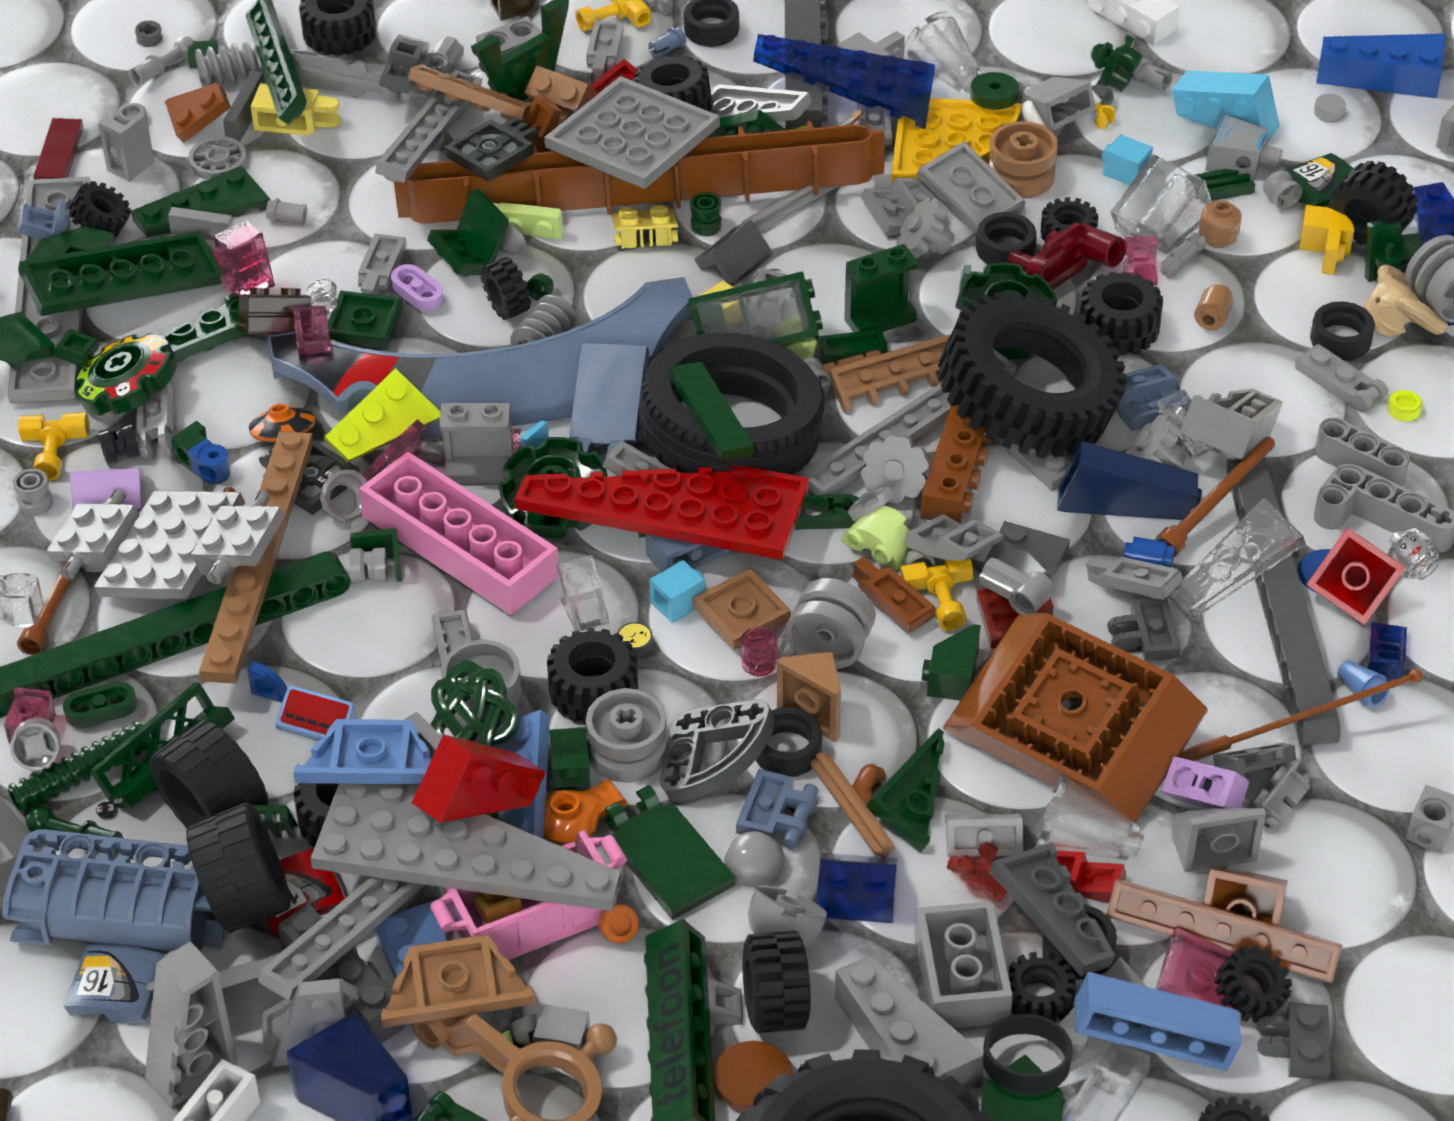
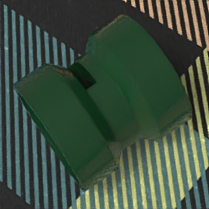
(705, 214)

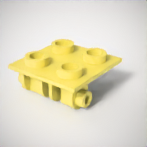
(629, 220)

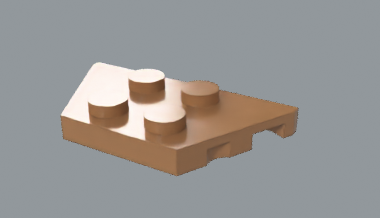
(454, 981)

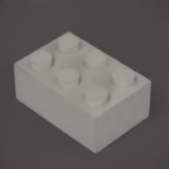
(963, 963)

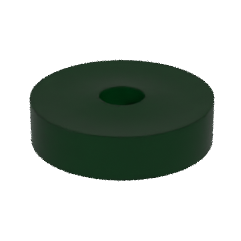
(994, 90)

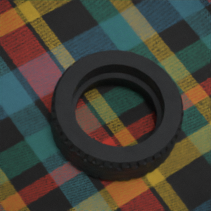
(739, 367)

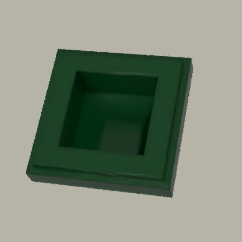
(1409, 245)

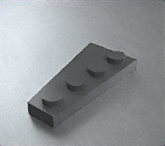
(1050, 901)

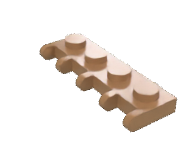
(459, 89)
(887, 371)

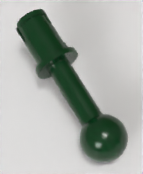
(44, 818)

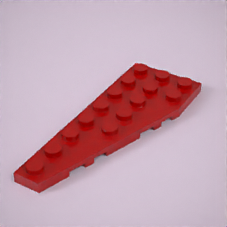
(727, 510)

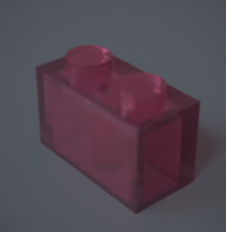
(243, 259)

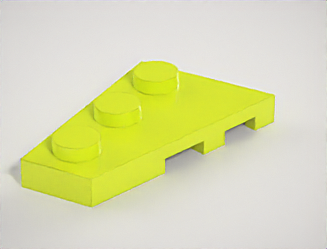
(381, 417)

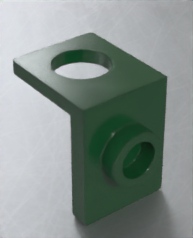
(376, 539)

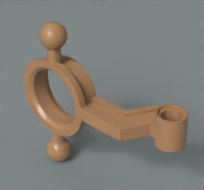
(472, 1034)

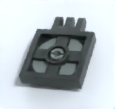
(493, 147)
(320, 460)

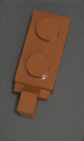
(893, 595)

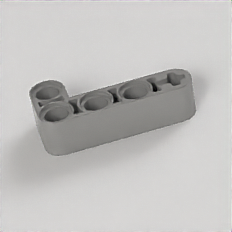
(1383, 503)

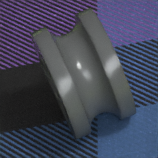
(148, 27)

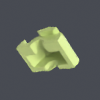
(882, 534)

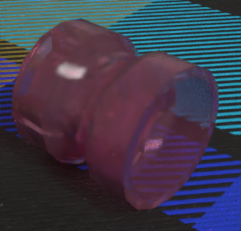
(759, 651)

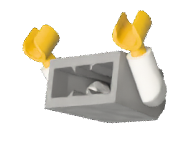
(1063, 101)

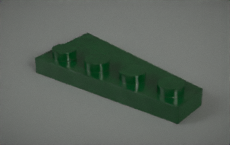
(221, 194)
(207, 332)

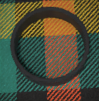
(1025, 1082)

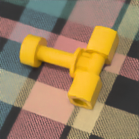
(634, 10)
(52, 435)
(939, 582)

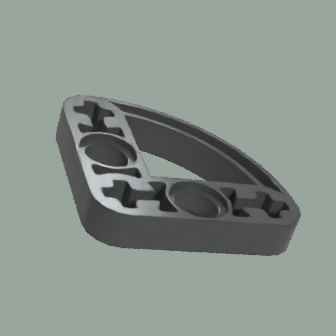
(697, 727)

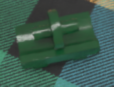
(1125, 56)
(1382, 247)

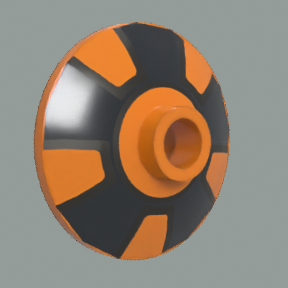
(281, 418)

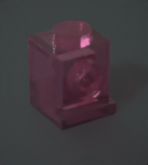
(26, 705)

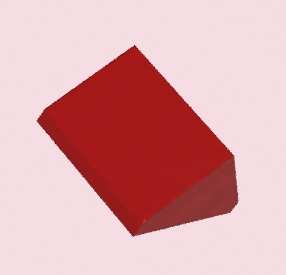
(1356, 576)

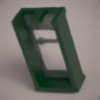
(765, 309)

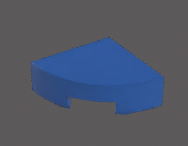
(266, 682)

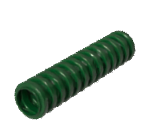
(69, 771)

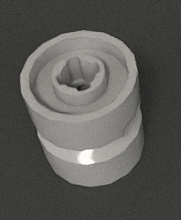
(35, 744)

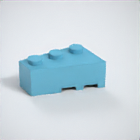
(1210, 95)

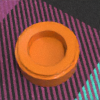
(619, 924)

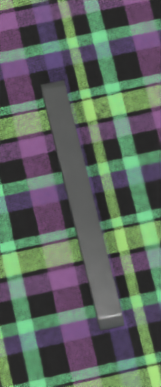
(1289, 623)

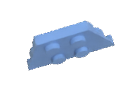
(367, 754)

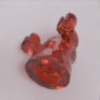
(977, 872)

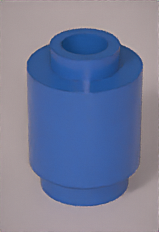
(1150, 551)

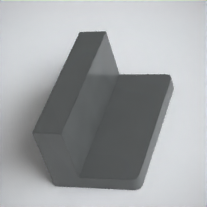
(735, 251)

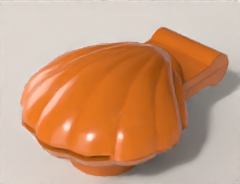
(577, 811)

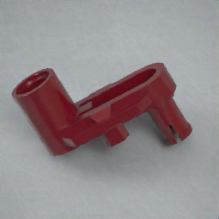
(1069, 252)

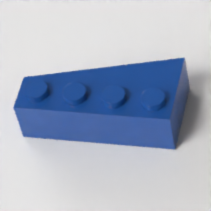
(1384, 63)

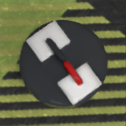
(322, 476)
(105, 809)

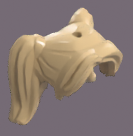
(1395, 304)

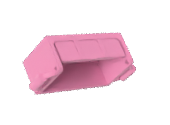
(538, 922)

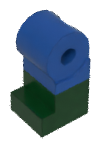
(199, 454)

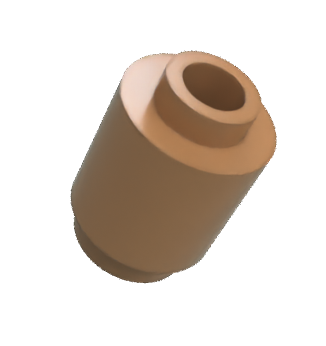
(1214, 307)

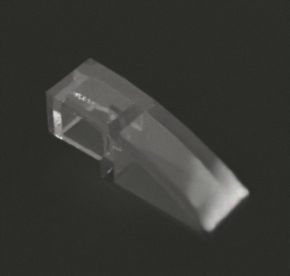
(1110, 1085)

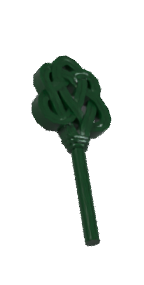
(477, 688)

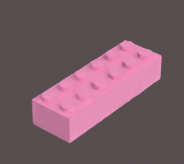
(460, 533)

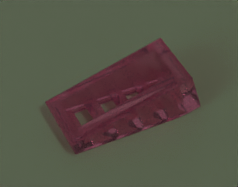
(311, 330)

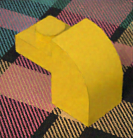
(1328, 233)

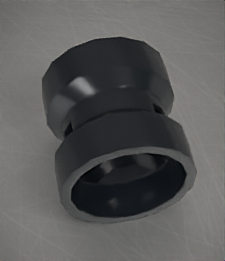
(118, 443)

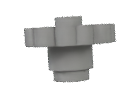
(926, 230)
(1158, 442)
(897, 466)

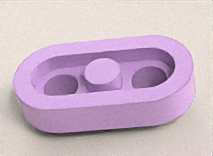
(417, 287)

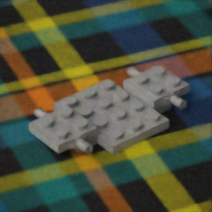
(167, 543)

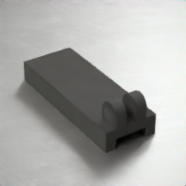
(239, 115)

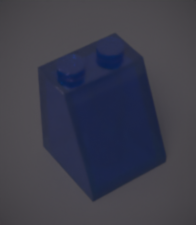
(349, 1075)

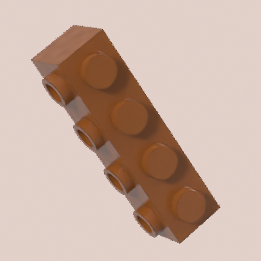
(954, 469)

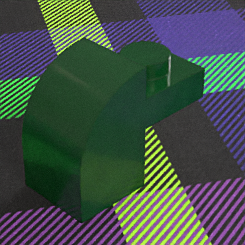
(569, 757)

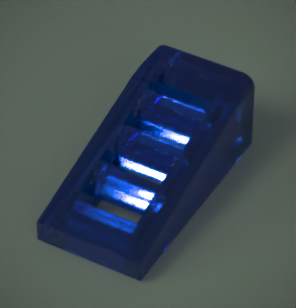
(1377, 658)

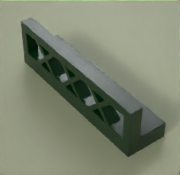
(139, 782)

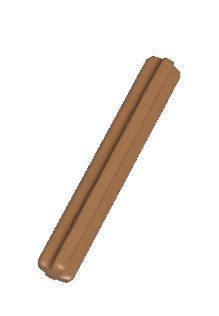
(852, 805)

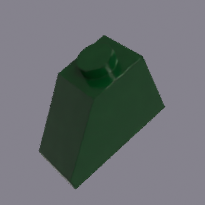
(953, 664)

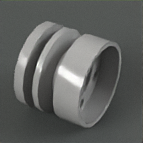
(1432, 275)

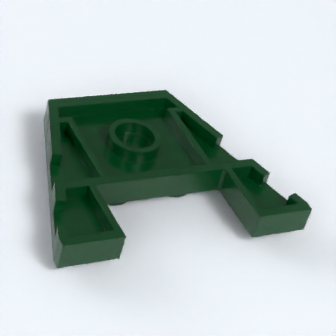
(514, 69)

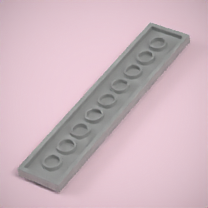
(47, 377)

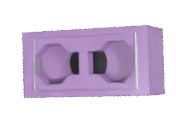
(1204, 784)

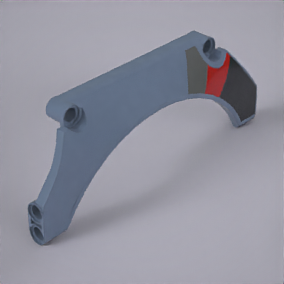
(531, 376)

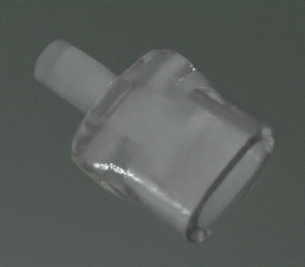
(323, 293)

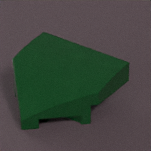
(22, 341)
(1014, 1106)

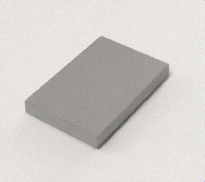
(969, 186)

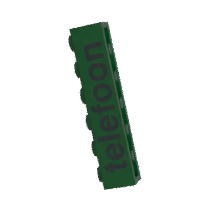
(679, 1025)

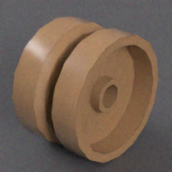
(1024, 157)

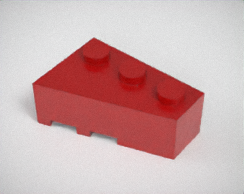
(475, 781)

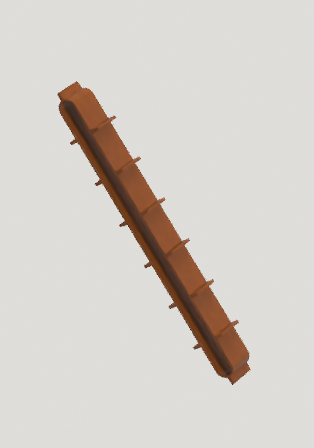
(716, 165)

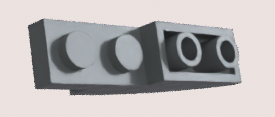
(402, 56)

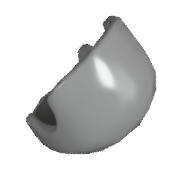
(754, 858)

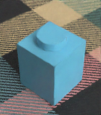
(1125, 158)
(674, 590)

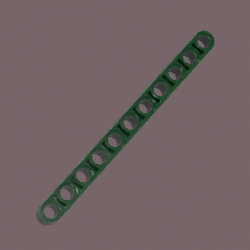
(166, 632)

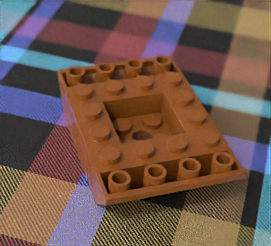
(1110, 745)

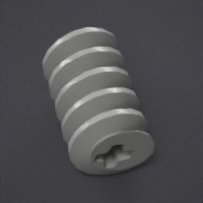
(227, 63)
(547, 318)

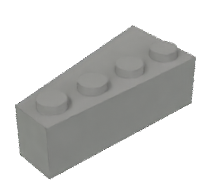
(901, 1023)
(186, 1025)

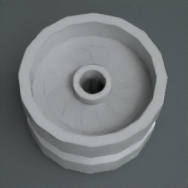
(831, 619)
(489, 655)
(626, 735)

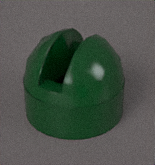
(536, 284)

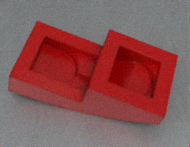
(1091, 879)

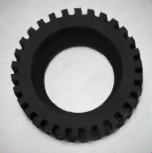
(1018, 411)

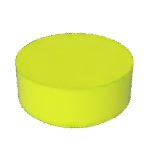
(1404, 405)

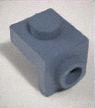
(42, 223)

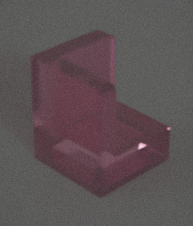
(1141, 257)

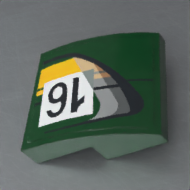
(1319, 178)

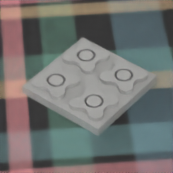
(632, 132)

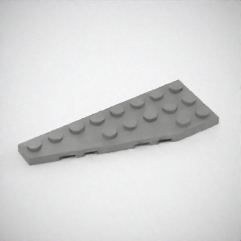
(385, 836)

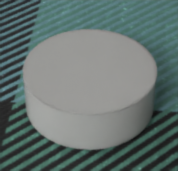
(1329, 107)
(129, 111)

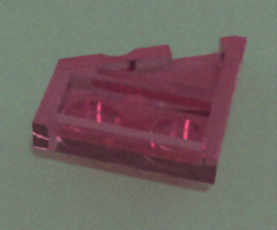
(404, 442)

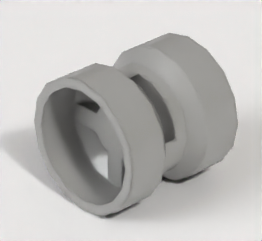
(32, 492)
(376, 565)

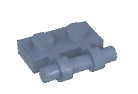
(767, 803)

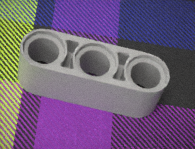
(1348, 444)

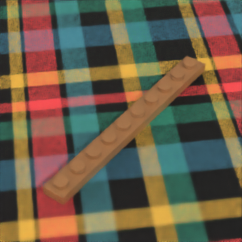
(249, 583)

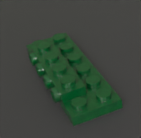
(120, 273)

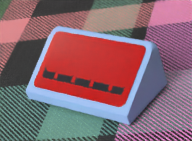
(311, 712)

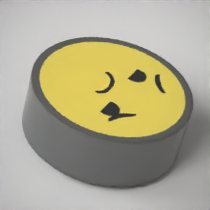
(639, 636)

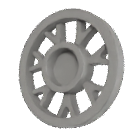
(217, 156)

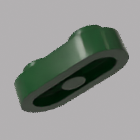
(99, 704)

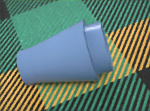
(1361, 678)

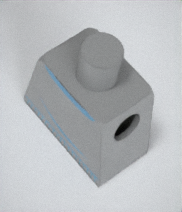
(1241, 144)

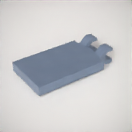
(608, 394)

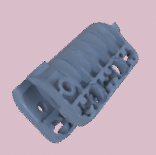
(106, 897)

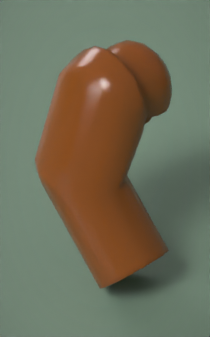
(866, 780)

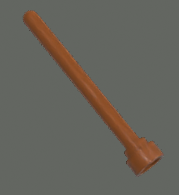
(1177, 535)
(35, 637)

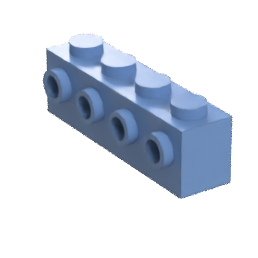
(1157, 1021)

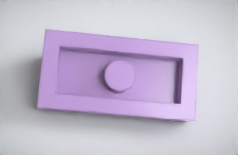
(97, 486)

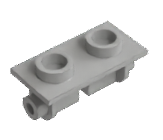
(1286, 785)

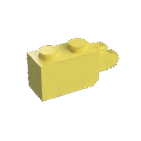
(317, 113)

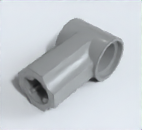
(444, 56)
(1025, 591)

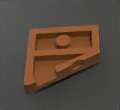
(196, 109)

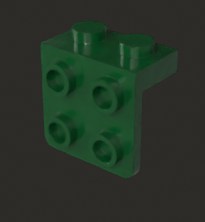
(476, 236)

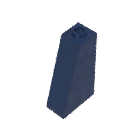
(1126, 485)

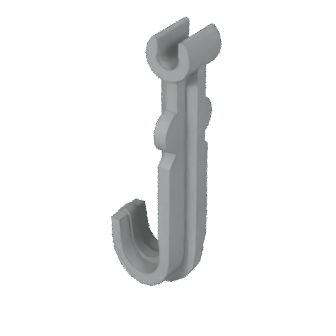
(338, 75)

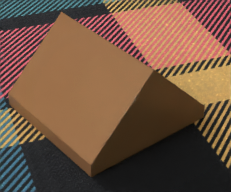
(813, 686)

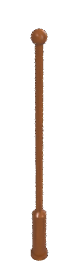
(1224, 742)

